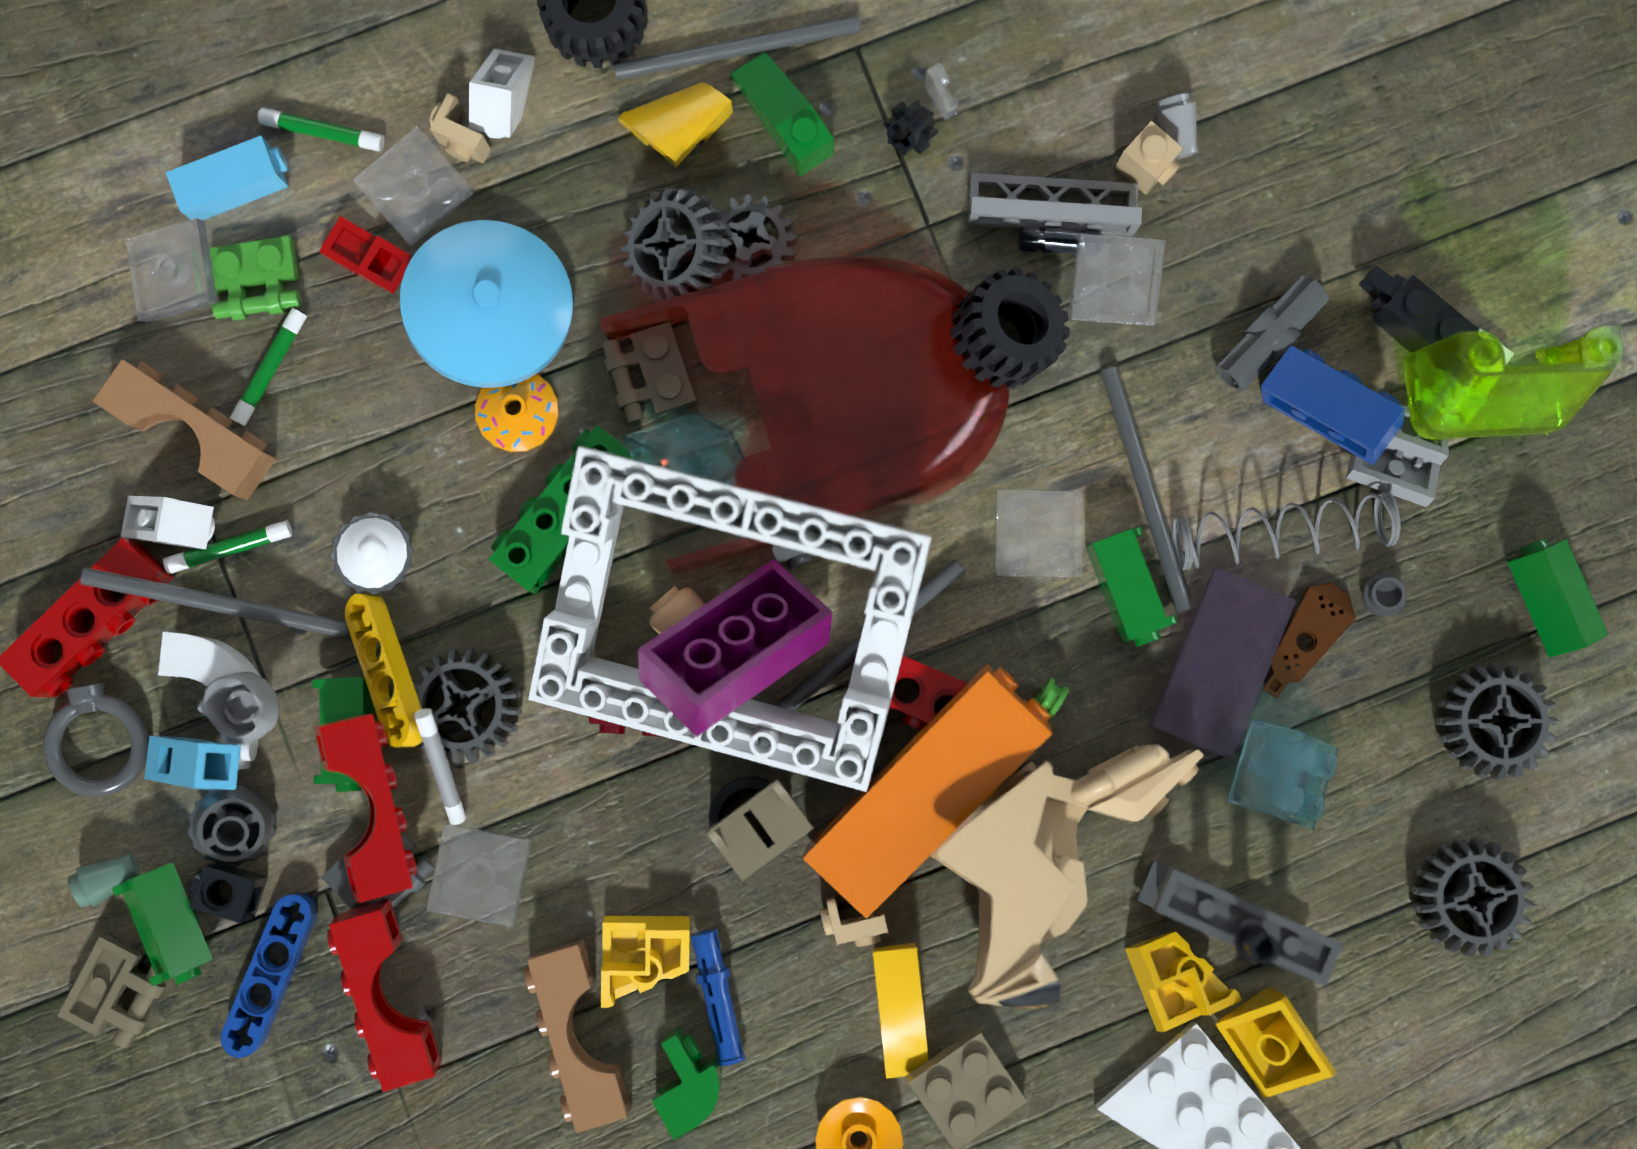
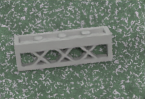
(1052, 213)

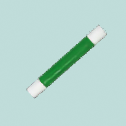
(321, 129)
(268, 367)
(228, 547)

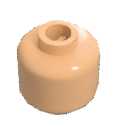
(674, 607)

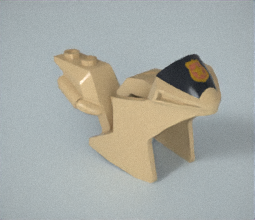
(1027, 864)

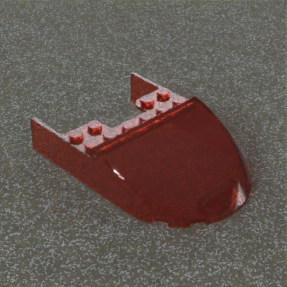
(849, 382)

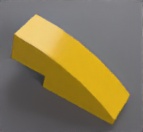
(900, 1008)

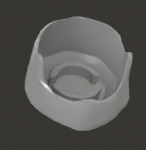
(241, 706)

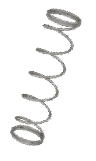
(1190, 553)

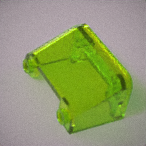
(1469, 392)

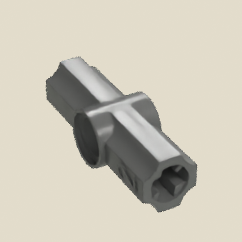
(1272, 333)

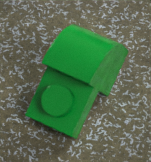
(694, 1094)

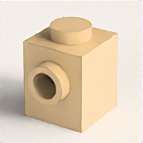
(1150, 158)

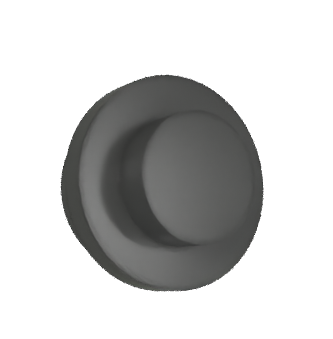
(1384, 595)

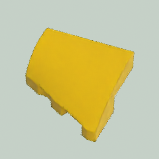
(679, 120)
(641, 952)
(1176, 981)

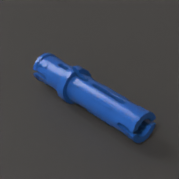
(718, 1000)

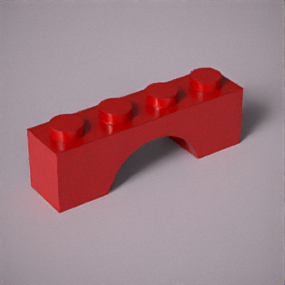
(378, 860)
(399, 1046)

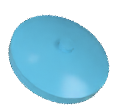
(486, 303)

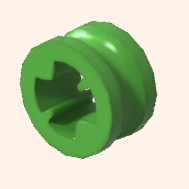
(1052, 696)

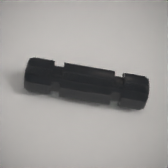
(1050, 240)

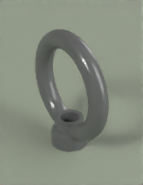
(87, 700)

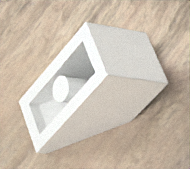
(500, 93)
(168, 521)

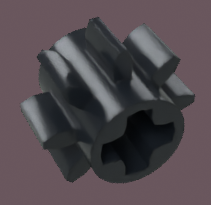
(910, 127)

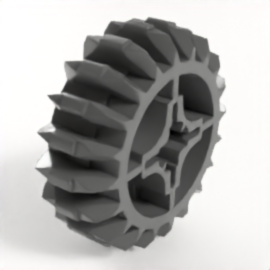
(665, 225)
(474, 722)
(1497, 739)
(1484, 930)

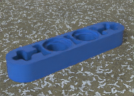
(265, 972)

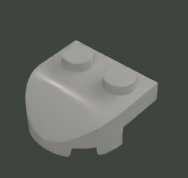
(1406, 467)

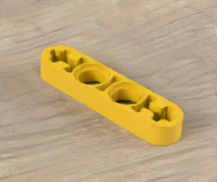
(367, 624)

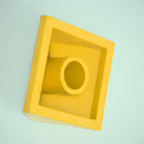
(1274, 1044)

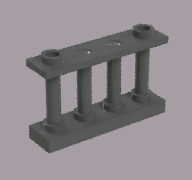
(1224, 914)

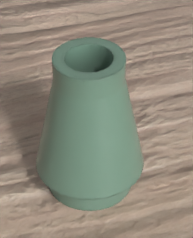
(95, 881)

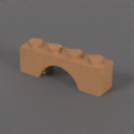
(226, 457)
(592, 1088)

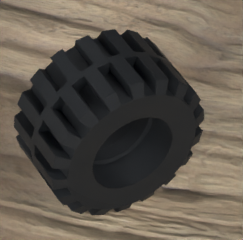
(594, 40)
(1033, 313)

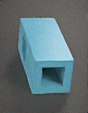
(228, 178)
(192, 762)

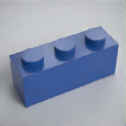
(1333, 403)

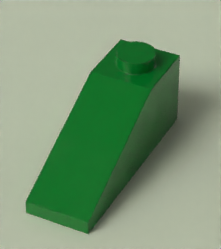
(785, 113)

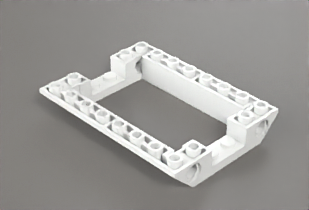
(757, 731)

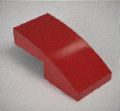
(366, 255)

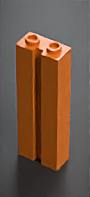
(928, 789)

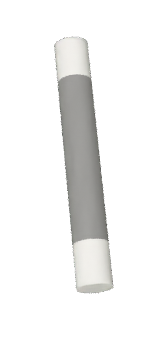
(440, 766)

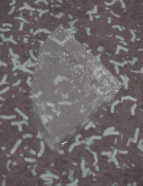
(935, 83)

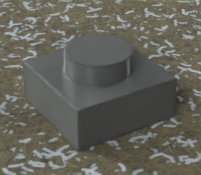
(791, 557)

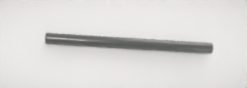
(737, 47)
(1146, 489)
(213, 602)
(848, 654)

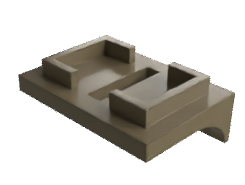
(740, 841)

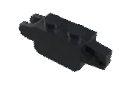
(1412, 310)

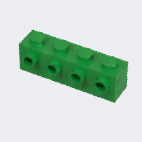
(536, 542)

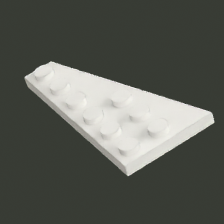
(1193, 1101)

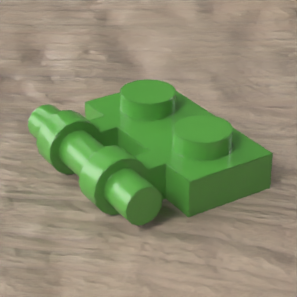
(252, 266)

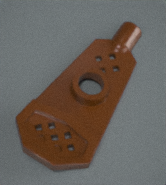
(1318, 625)

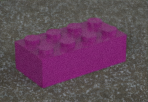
(734, 646)

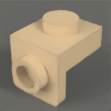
(459, 140)
(856, 929)

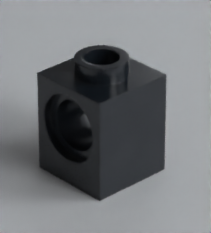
(246, 894)

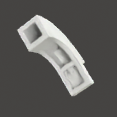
(204, 661)

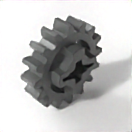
(755, 225)

